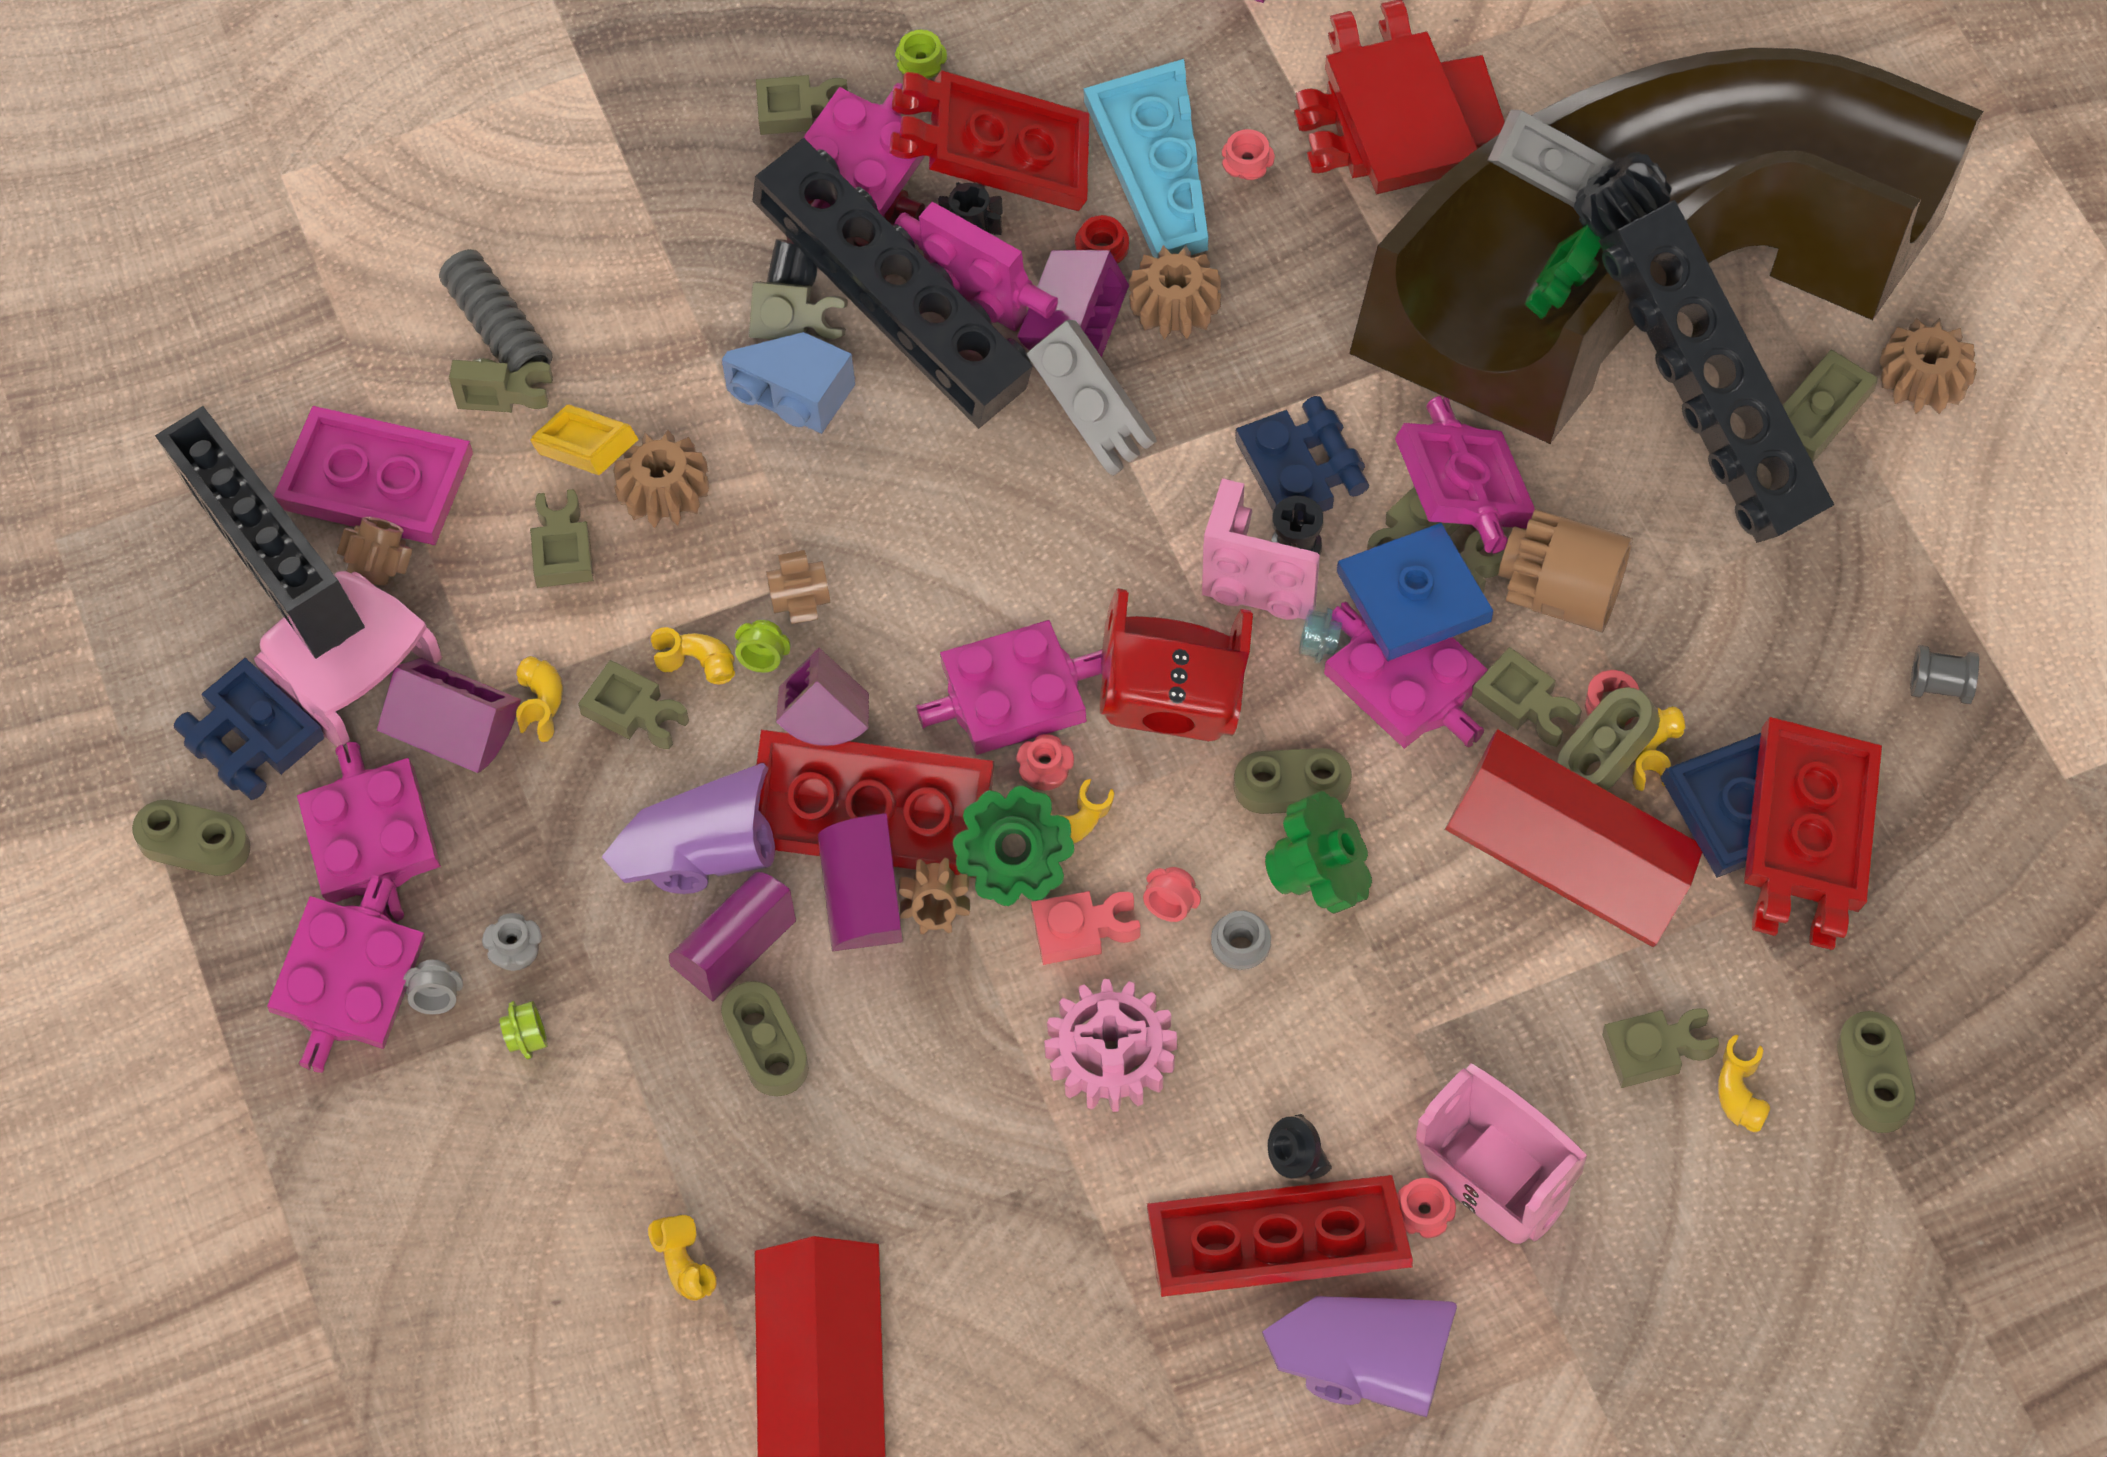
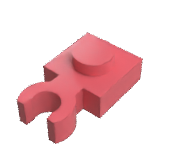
(1072, 927)

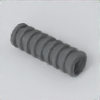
(492, 311)

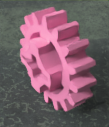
(1083, 1047)

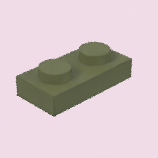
(1828, 401)

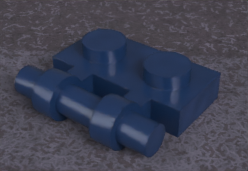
(1285, 466)
(261, 715)

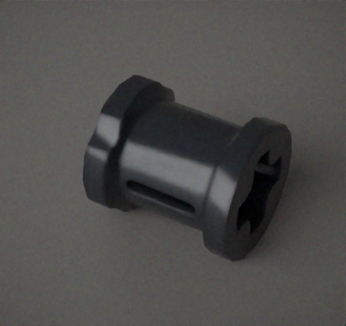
(1290, 530)

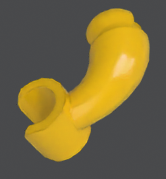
(709, 651)
(548, 687)
(1670, 726)
(1088, 814)
(1734, 1095)
(672, 1237)

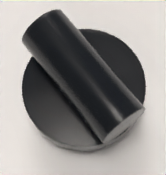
(791, 265)
(1297, 1149)

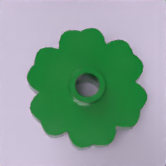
(1320, 855)
(1003, 876)

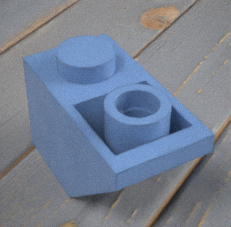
(793, 377)

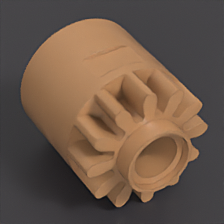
(1565, 569)

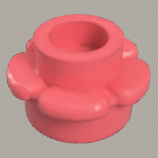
(1247, 144)
(1047, 775)
(1171, 893)
(1430, 1193)

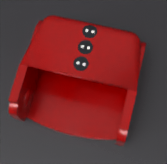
(1172, 673)

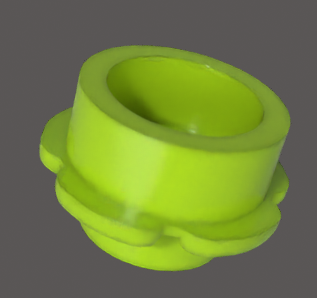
(921, 45)
(761, 645)
(523, 1029)

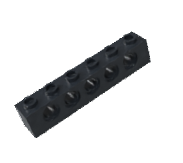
(1743, 384)
(974, 387)
(260, 532)

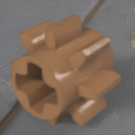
(375, 550)
(798, 587)
(934, 896)

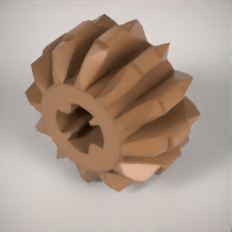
(1175, 292)
(1927, 366)
(661, 478)

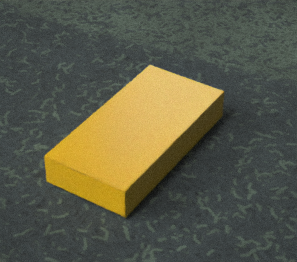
(584, 439)

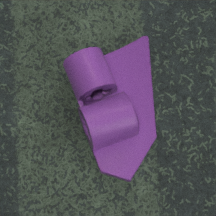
(697, 835)
(1365, 1349)

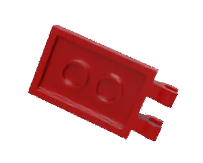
(1470, 85)
(1396, 101)
(995, 137)
(1812, 826)

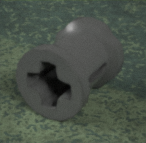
(1944, 674)

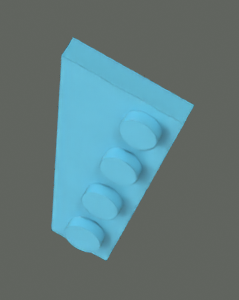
(1154, 153)

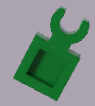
(1569, 264)

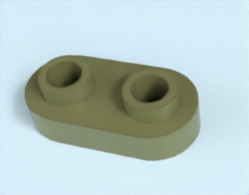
(1605, 740)
(1291, 778)
(187, 836)
(765, 1042)
(1876, 1067)

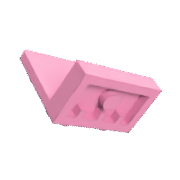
(1252, 569)

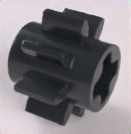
(974, 205)

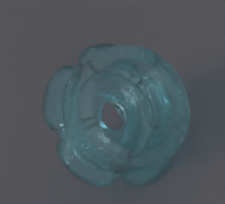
(1319, 634)

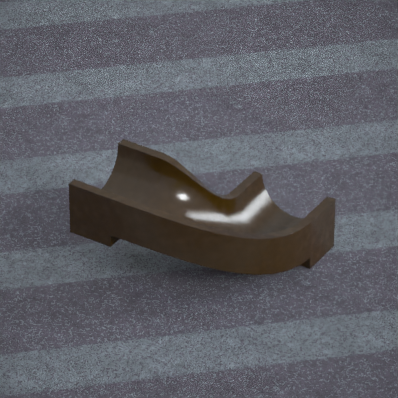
(1759, 150)

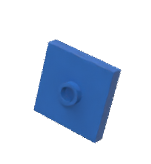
(1414, 591)

